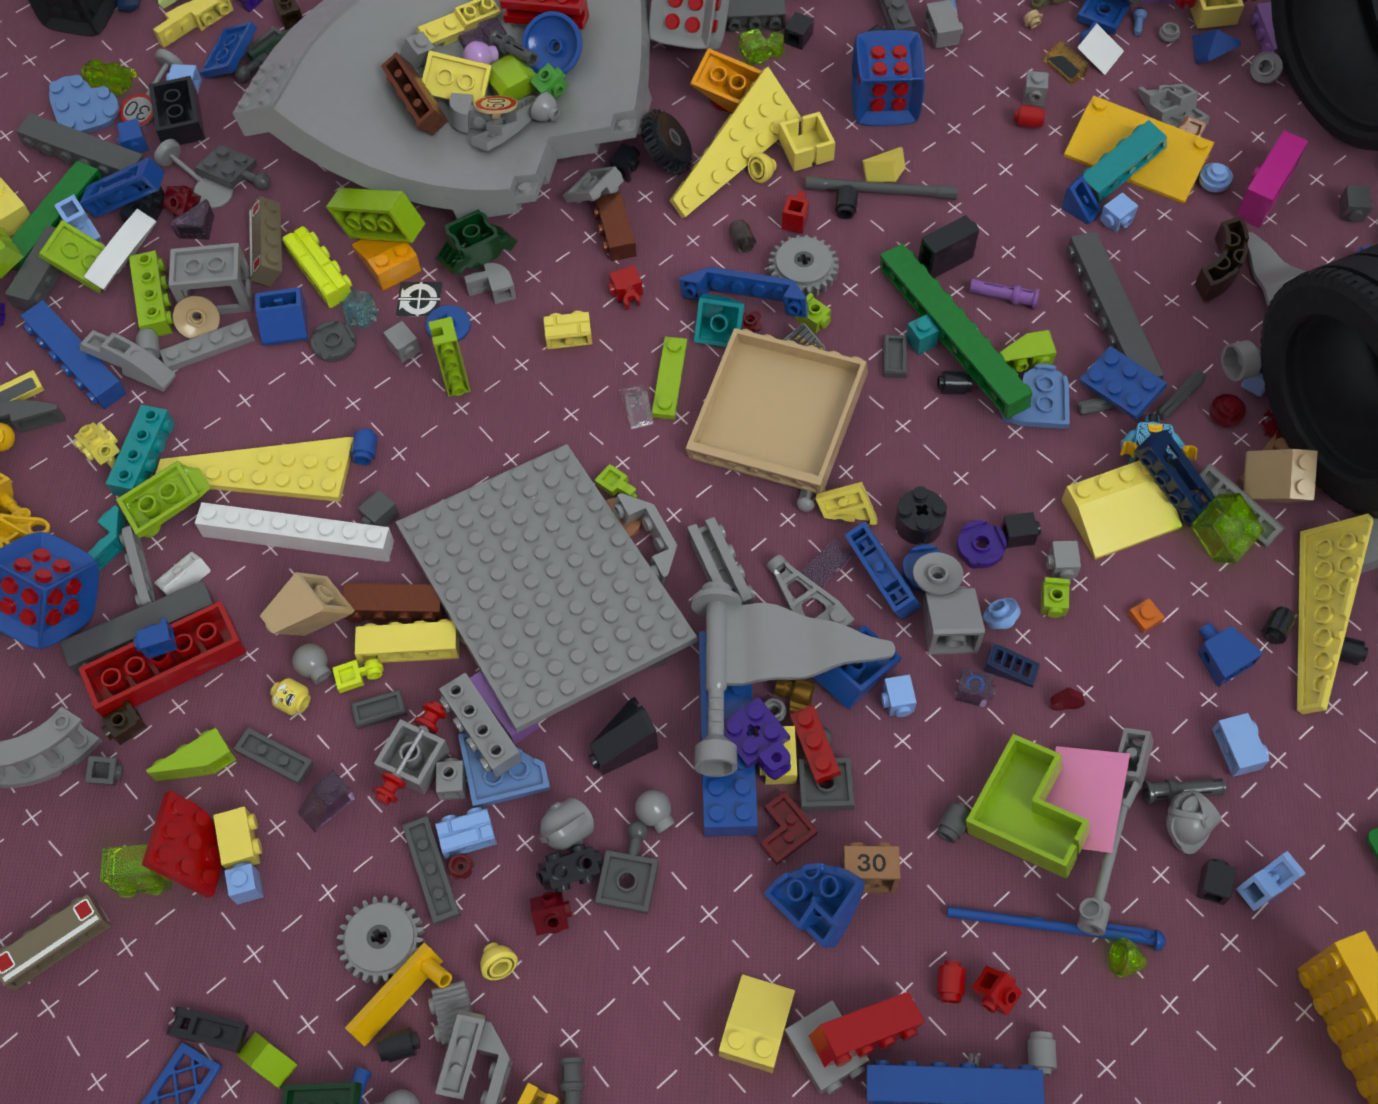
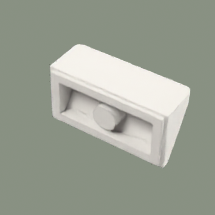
(183, 574)

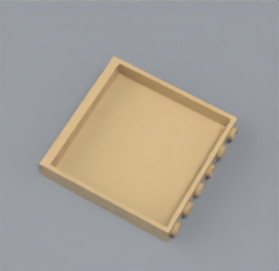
(777, 410)

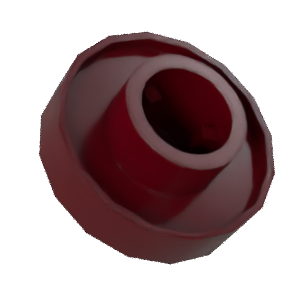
(1227, 410)

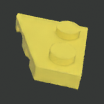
(847, 504)

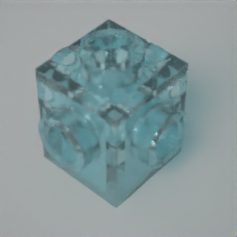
(359, 309)

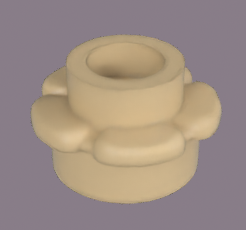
(1033, 19)

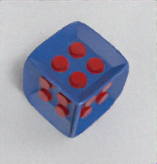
(888, 77)
(45, 589)

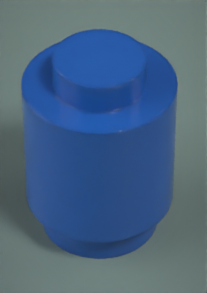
(364, 446)

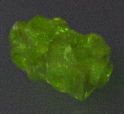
(110, 75)

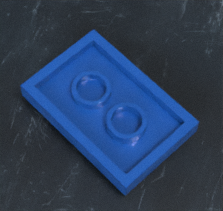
(228, 50)
(1123, 383)

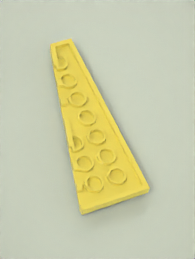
(745, 132)
(288, 470)
(1327, 588)

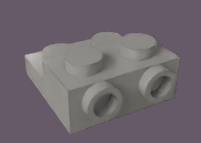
(594, 184)

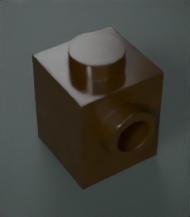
(288, 12)

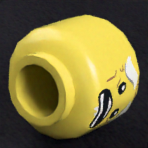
(290, 696)

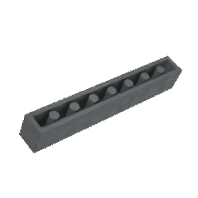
(1110, 300)

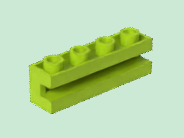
(449, 356)

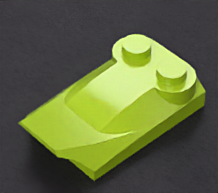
(162, 497)

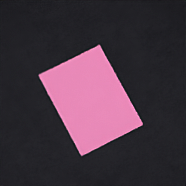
(1093, 789)

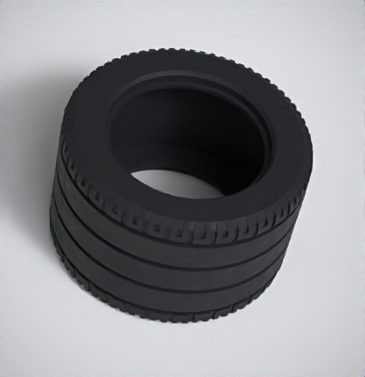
(1324, 373)

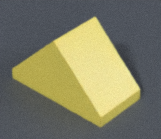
(885, 166)

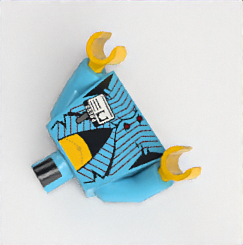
(1144, 430)

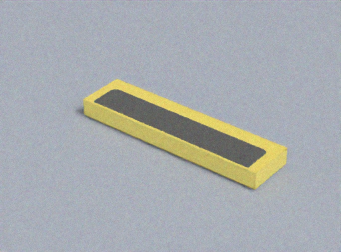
(21, 387)

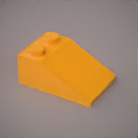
(724, 79)
(387, 261)

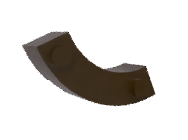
(1233, 248)

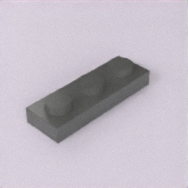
(274, 756)

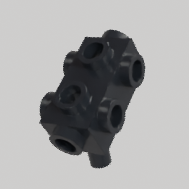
(564, 869)

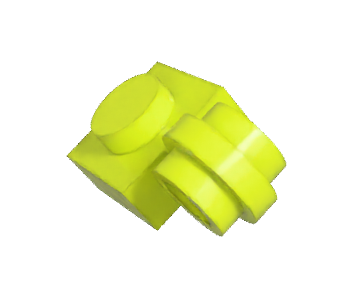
(349, 675)

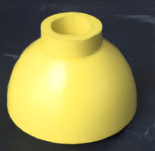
(761, 167)
(497, 962)

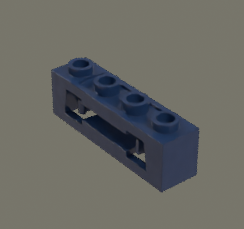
(1175, 476)

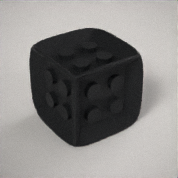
(74, 16)

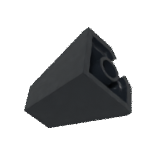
(624, 738)

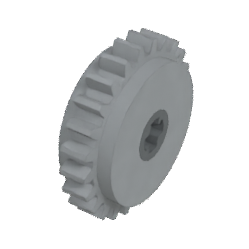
(806, 262)
(362, 936)

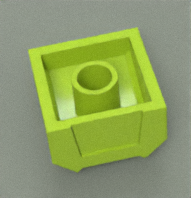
(511, 77)

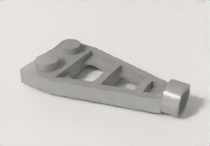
(834, 609)

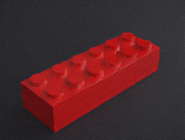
(202, 642)

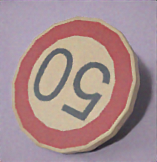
(495, 105)

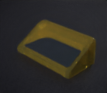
(1066, 62)

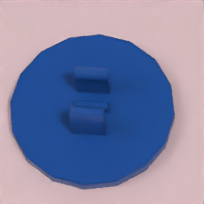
(459, 316)

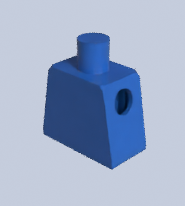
(1226, 653)

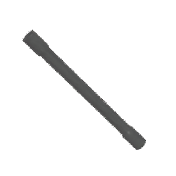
(939, 191)

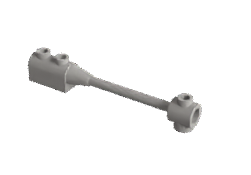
(1095, 911)

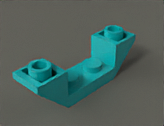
(109, 546)

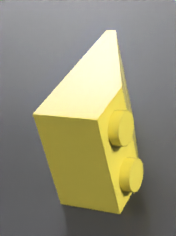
(756, 1023)

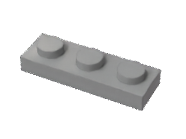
(460, 1054)

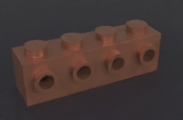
(414, 94)

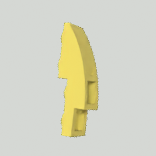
(189, 16)
(464, 18)

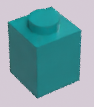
(922, 334)

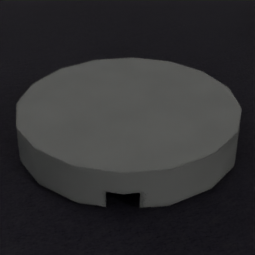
(333, 341)

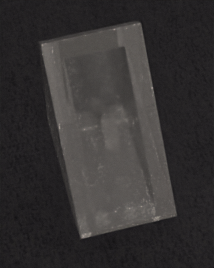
(637, 406)

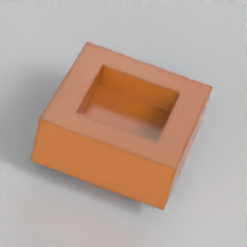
(1146, 615)

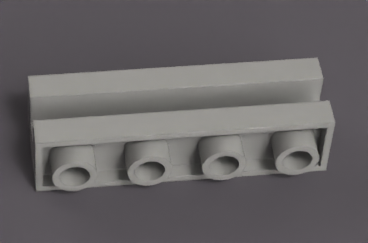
(718, 558)

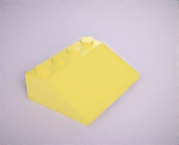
(1119, 509)

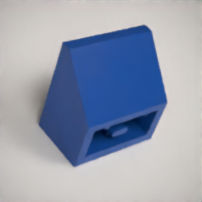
(281, 316)

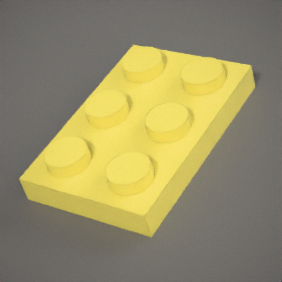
(452, 74)

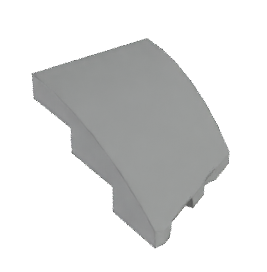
(1172, 103)

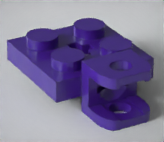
(767, 747)

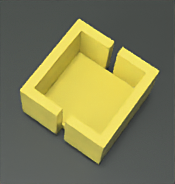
(811, 146)

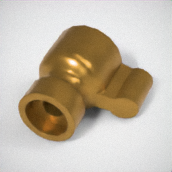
(799, 691)

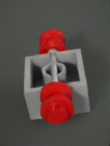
(411, 755)

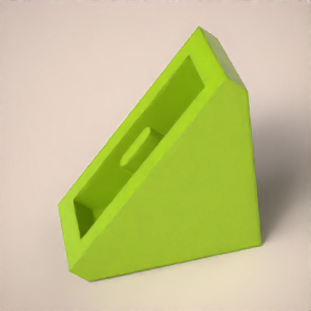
(267, 1060)

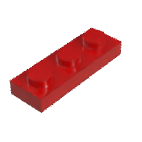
(815, 744)

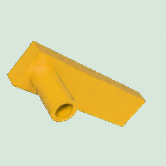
(397, 991)

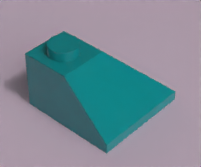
(717, 319)

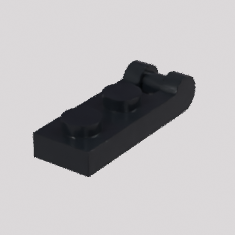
(208, 1029)

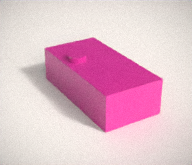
(1271, 178)

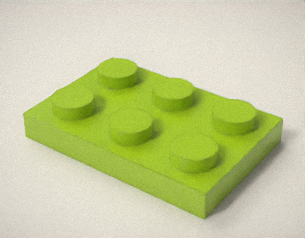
(72, 252)

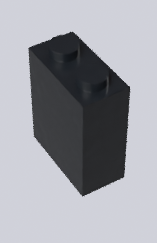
(948, 246)

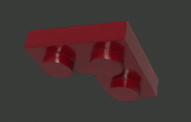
(793, 828)

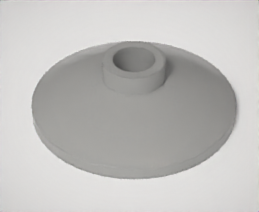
(941, 566)

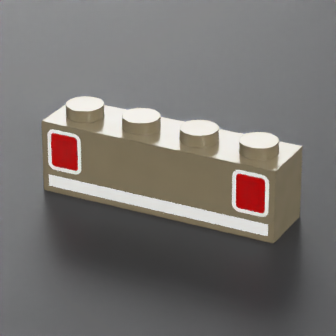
(265, 241)
(51, 941)

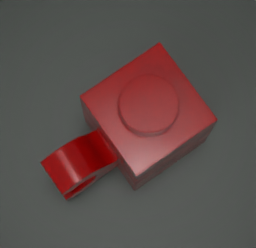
(795, 212)
(626, 286)

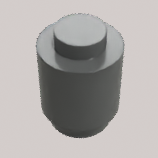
(953, 822)

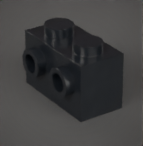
(149, 204)

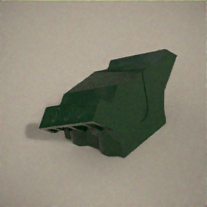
(473, 242)

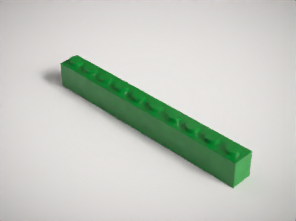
(956, 331)

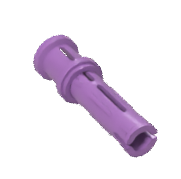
(1014, 294)

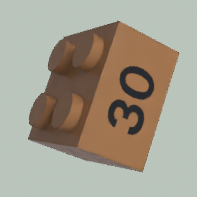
(875, 865)

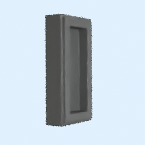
(895, 356)
(378, 709)

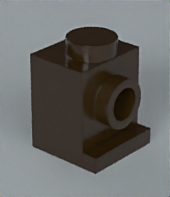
(123, 723)

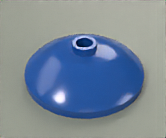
(545, 33)

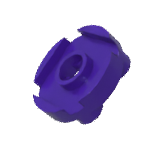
(977, 556)

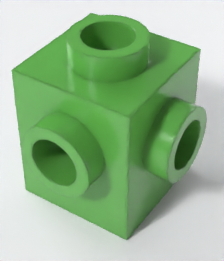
(550, 80)

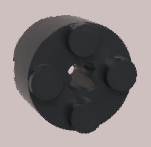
(920, 516)

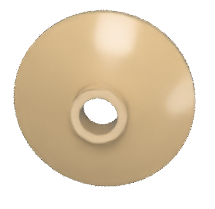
(191, 326)

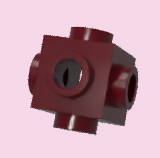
(180, 199)
(550, 913)

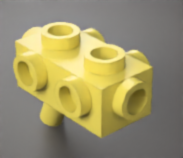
(97, 443)

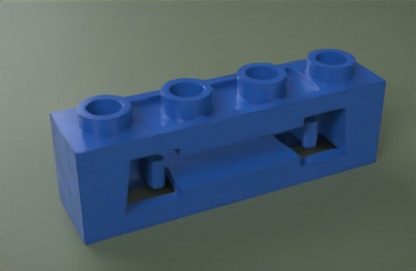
(122, 187)
(883, 571)

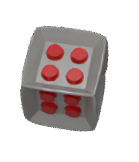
(688, 23)

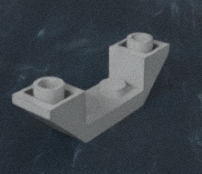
(632, 509)
(492, 1046)

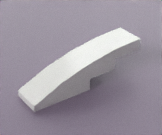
(120, 247)

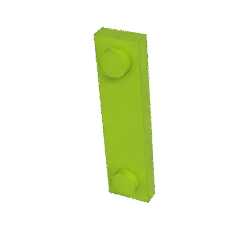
(669, 378)

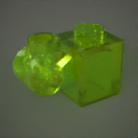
(757, 49)

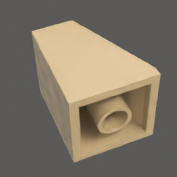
(1280, 475)
(305, 606)

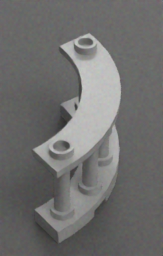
(36, 757)

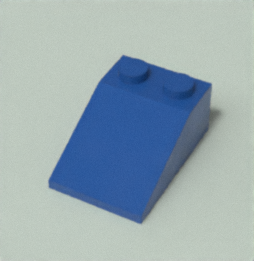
(855, 680)

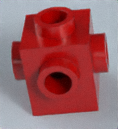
(996, 990)

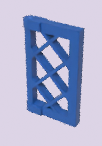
(171, 1070)

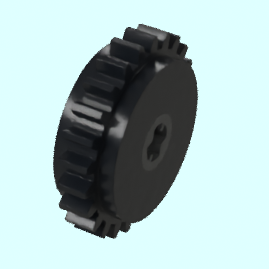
(666, 142)

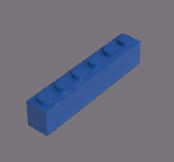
(64, 347)
(953, 1084)

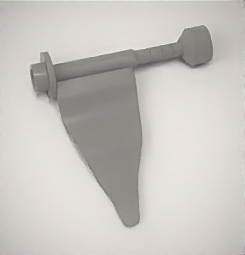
(1243, 358)
(761, 645)

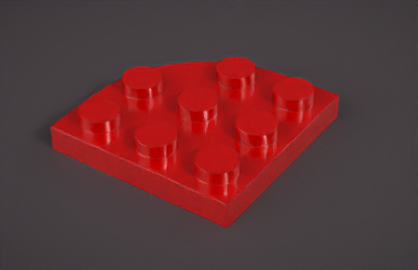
(184, 845)

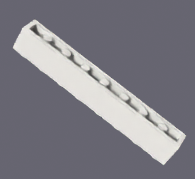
(294, 531)

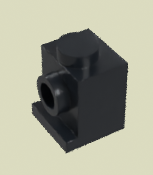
(626, 161)

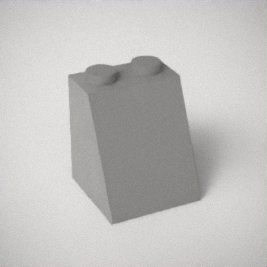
(953, 622)

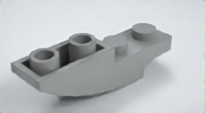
(132, 358)

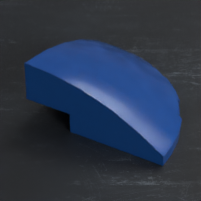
(818, 900)

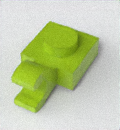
(614, 481)

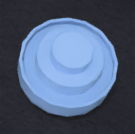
(1215, 177)
(1002, 613)

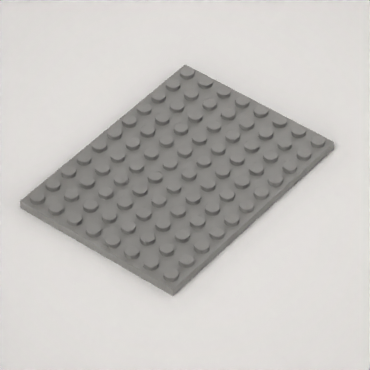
(544, 586)

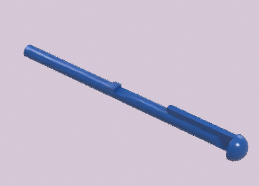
(1112, 931)

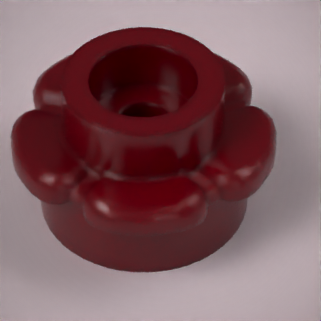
(460, 859)

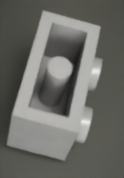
(943, 23)

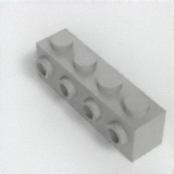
(480, 725)

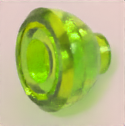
(1125, 958)

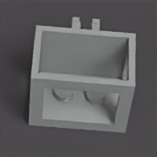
(209, 268)

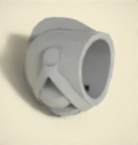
(566, 824)
(1187, 825)

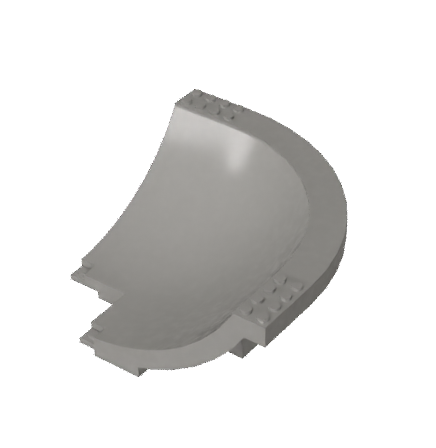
(334, 105)

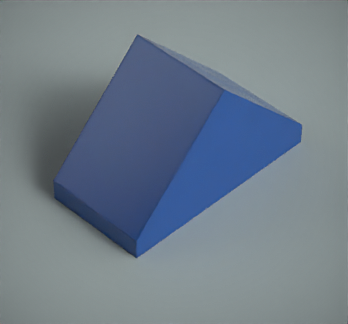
(1080, 201)

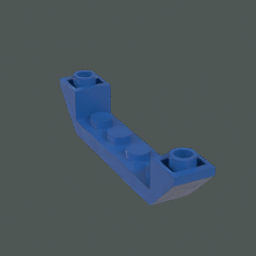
(745, 284)

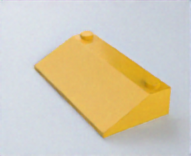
(1167, 174)

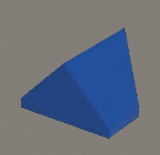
(1212, 45)

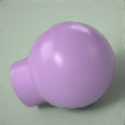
(480, 52)

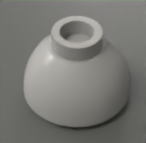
(544, 108)

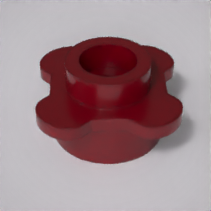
(755, 325)

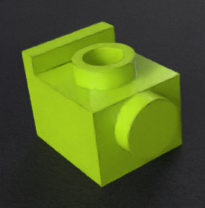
(818, 315)
(1054, 597)

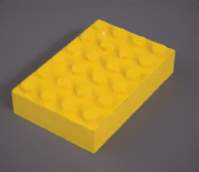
(1346, 995)

